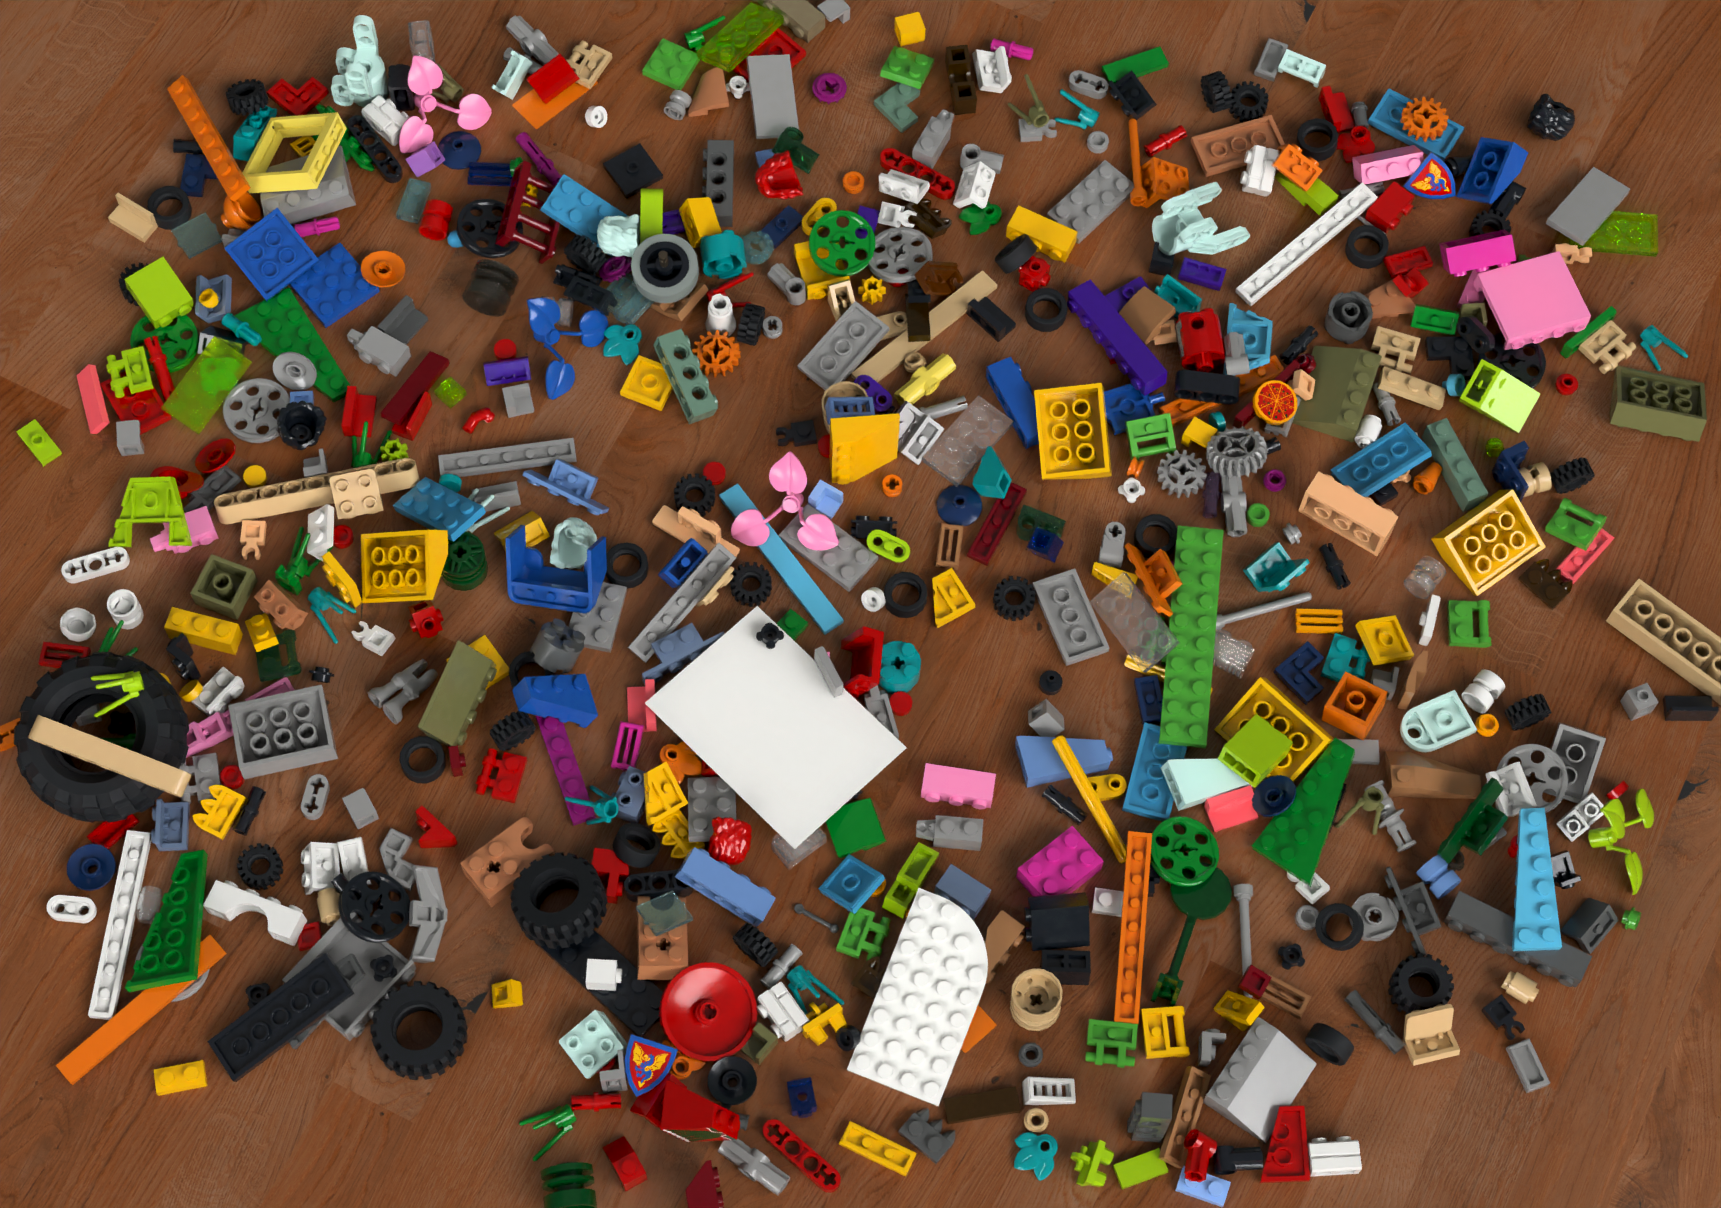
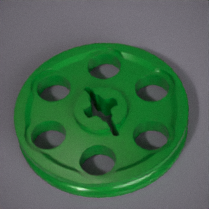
(846, 253)
(175, 342)
(1178, 860)

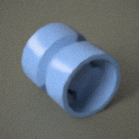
(1438, 876)

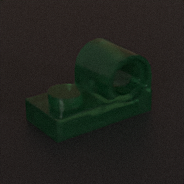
(801, 155)
(1038, 519)

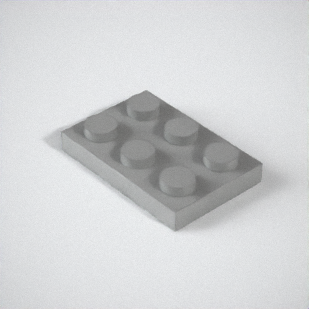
(602, 621)
(707, 800)

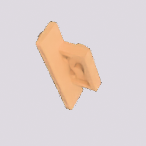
(689, 524)

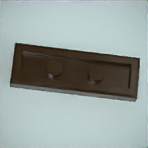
(917, 321)
(981, 1105)

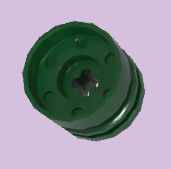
(469, 570)
(569, 1185)

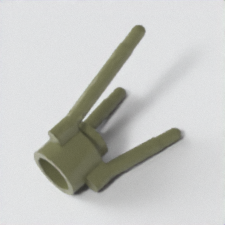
(451, 89)
(1037, 113)
(1369, 801)

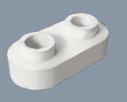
(73, 908)

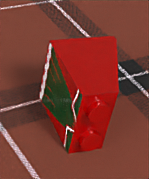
(695, 1117)

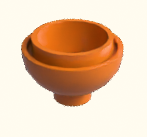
(241, 213)

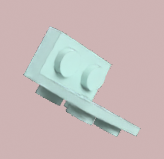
(593, 1043)

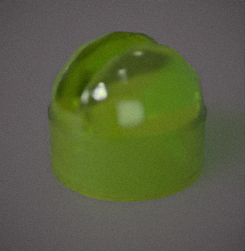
(1494, 447)

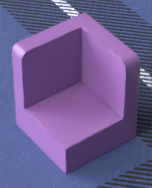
(425, 159)

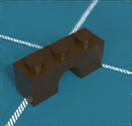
(959, 78)

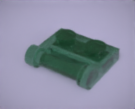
(270, 660)

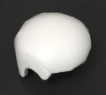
(78, 624)

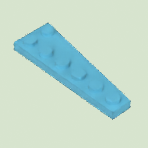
(1535, 903)

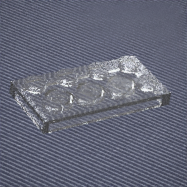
(966, 440)
(1134, 622)

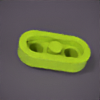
(888, 546)

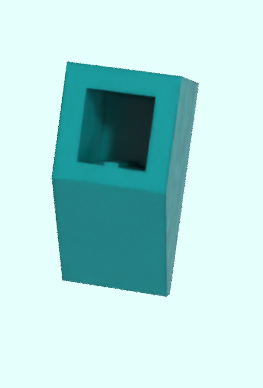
(992, 477)

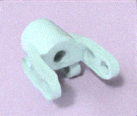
(362, 69)
(1185, 228)

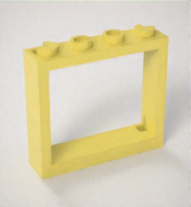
(330, 131)

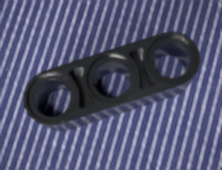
(1207, 387)
(647, 881)

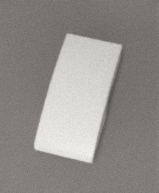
(1581, 817)

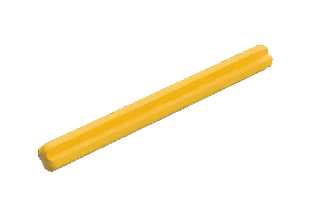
(1090, 797)

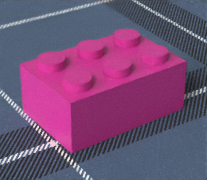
(1478, 252)
(1060, 866)

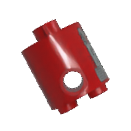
(1200, 340)

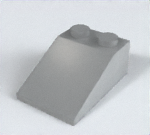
(1580, 754)

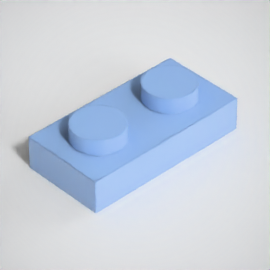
(1211, 1190)

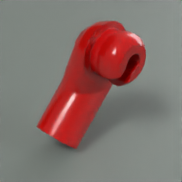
(477, 416)

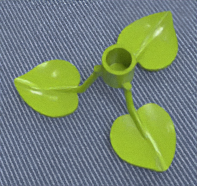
(1608, 835)

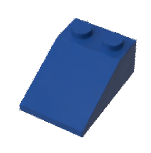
(1491, 170)

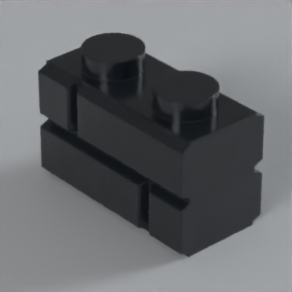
(399, 89)

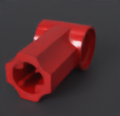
(1200, 1150)

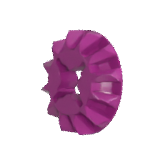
(833, 81)
(621, 264)

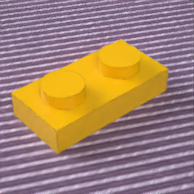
(261, 632)
(180, 1077)

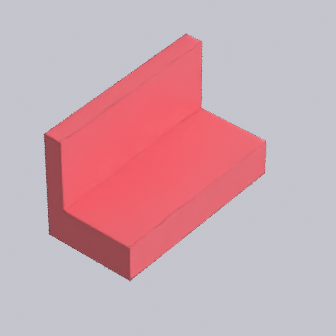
(638, 711)
(1230, 808)

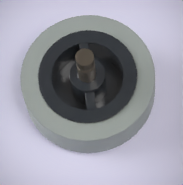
(665, 268)

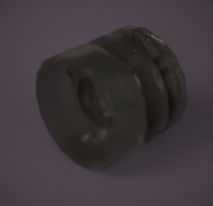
(490, 287)

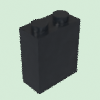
(1057, 921)

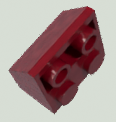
(702, 1189)

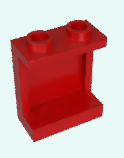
(866, 659)

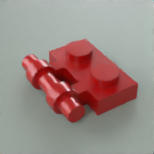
(508, 778)

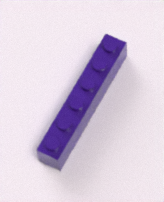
(1116, 337)

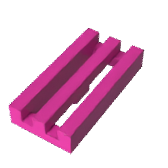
(624, 766)

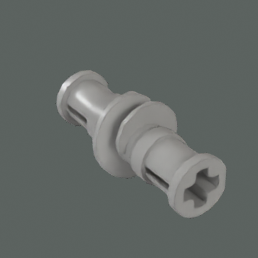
(1392, 820)

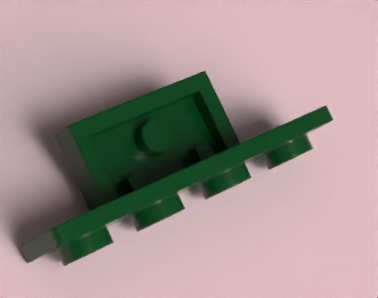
(1477, 825)

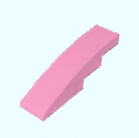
(209, 732)

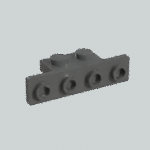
(1417, 909)

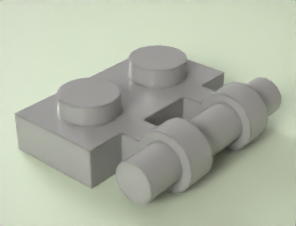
(206, 774)

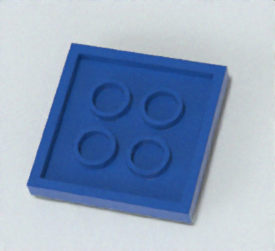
(272, 254)
(333, 286)

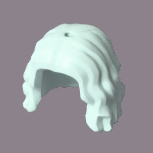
(619, 235)
(571, 543)

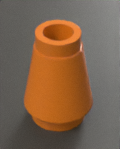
(1427, 479)

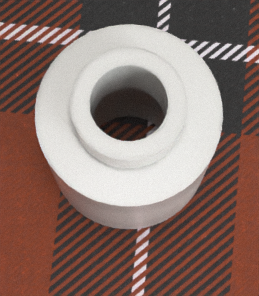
(1368, 430)

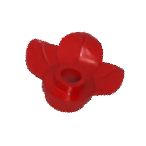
(1355, 143)

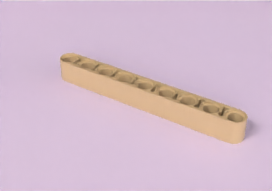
(306, 492)

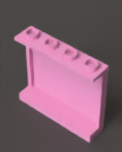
(1534, 300)

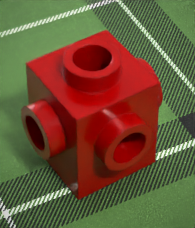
(1034, 274)
(425, 619)

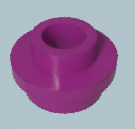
(1276, 475)

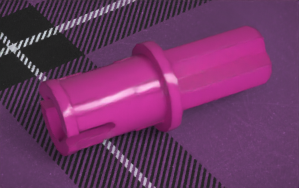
(1012, 49)
(317, 226)

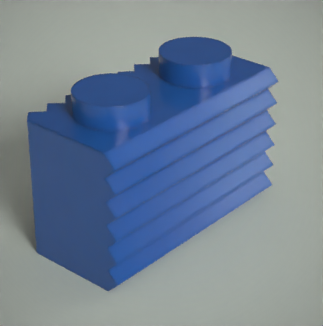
(683, 563)

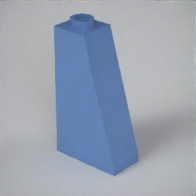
(1043, 764)

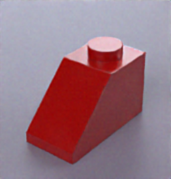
(625, 1163)

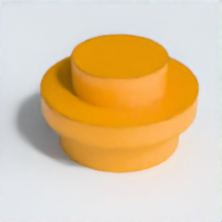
(1486, 725)

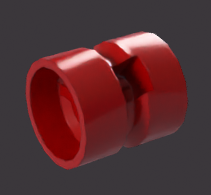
(436, 219)

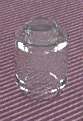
(147, 904)

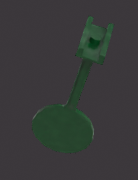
(1197, 902)

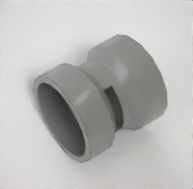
(678, 103)

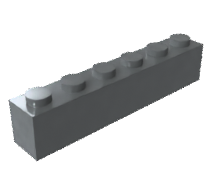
(1496, 929)

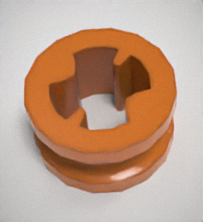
(1135, 467)
(887, 480)

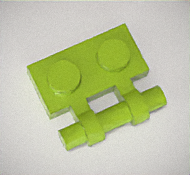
(136, 369)

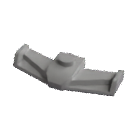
(427, 914)

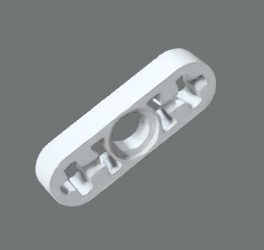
(103, 570)

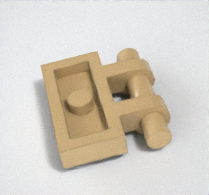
(592, 65)
(1604, 340)
(1396, 344)

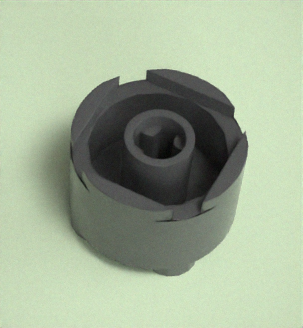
(1348, 316)
(557, 646)

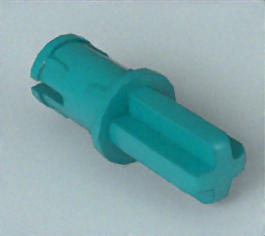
(241, 329)

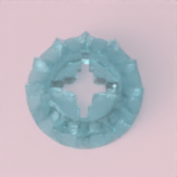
(765, 243)

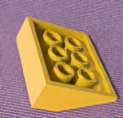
(1073, 432)
(862, 445)
(1489, 541)
(402, 565)
(1286, 717)

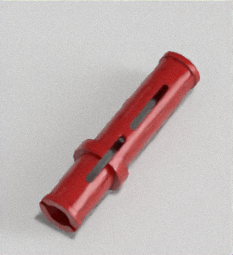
(158, 361)

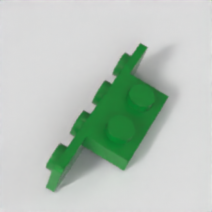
(349, 144)

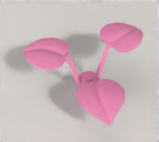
(422, 78)
(787, 476)

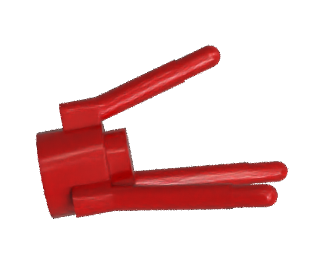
(721, 289)

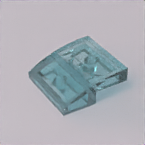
(630, 301)

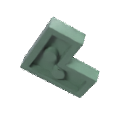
(894, 105)

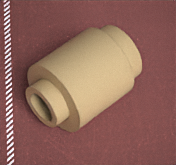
(328, 905)
(1520, 987)

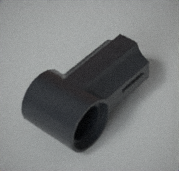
(1508, 199)
(1230, 1159)

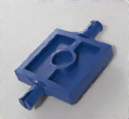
(1128, 404)

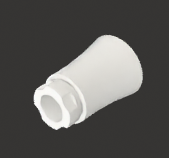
(720, 315)

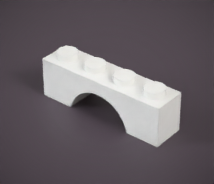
(229, 901)

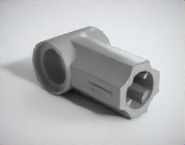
(990, 159)
(788, 283)
(1235, 359)

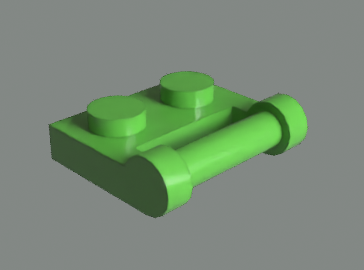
(1148, 429)
(1572, 530)
(1461, 623)

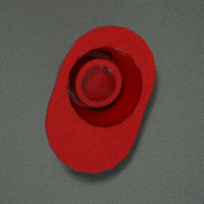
(185, 480)

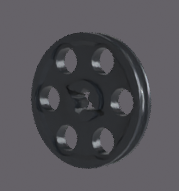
(480, 232)
(1522, 361)
(365, 904)

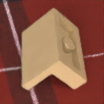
(133, 218)

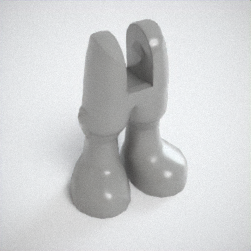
(411, 690)

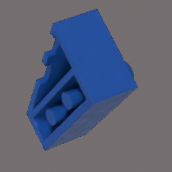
(558, 697)

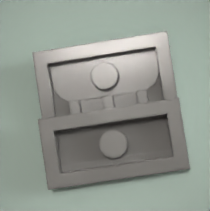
(916, 432)

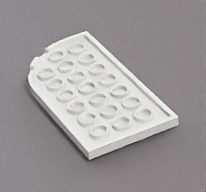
(924, 1001)

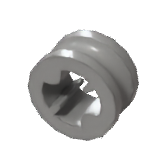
(769, 321)

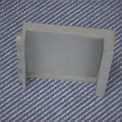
(358, 1009)

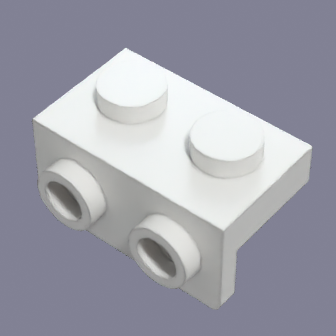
(992, 70)
(903, 186)
(321, 530)
(1515, 792)

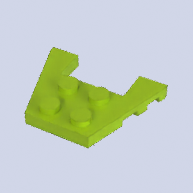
(151, 502)

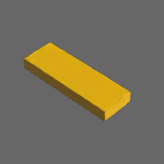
(877, 1148)

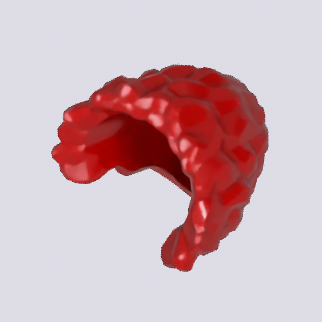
(778, 178)
(730, 840)

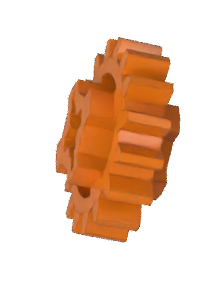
(1422, 119)
(727, 354)

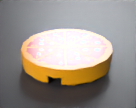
(1275, 402)

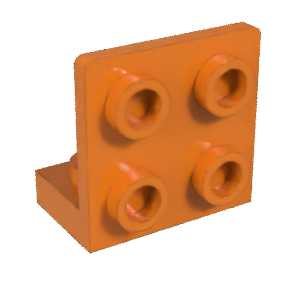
(1296, 166)
(1163, 180)

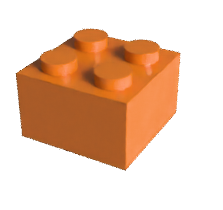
(1354, 705)

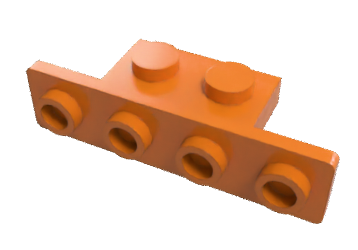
(1157, 575)

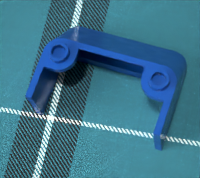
(549, 586)

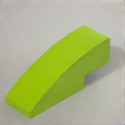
(1318, 197)
(909, 880)

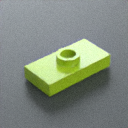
(39, 442)

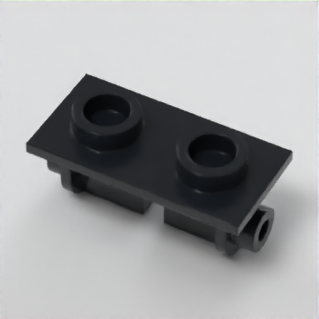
(566, 274)
(865, 526)

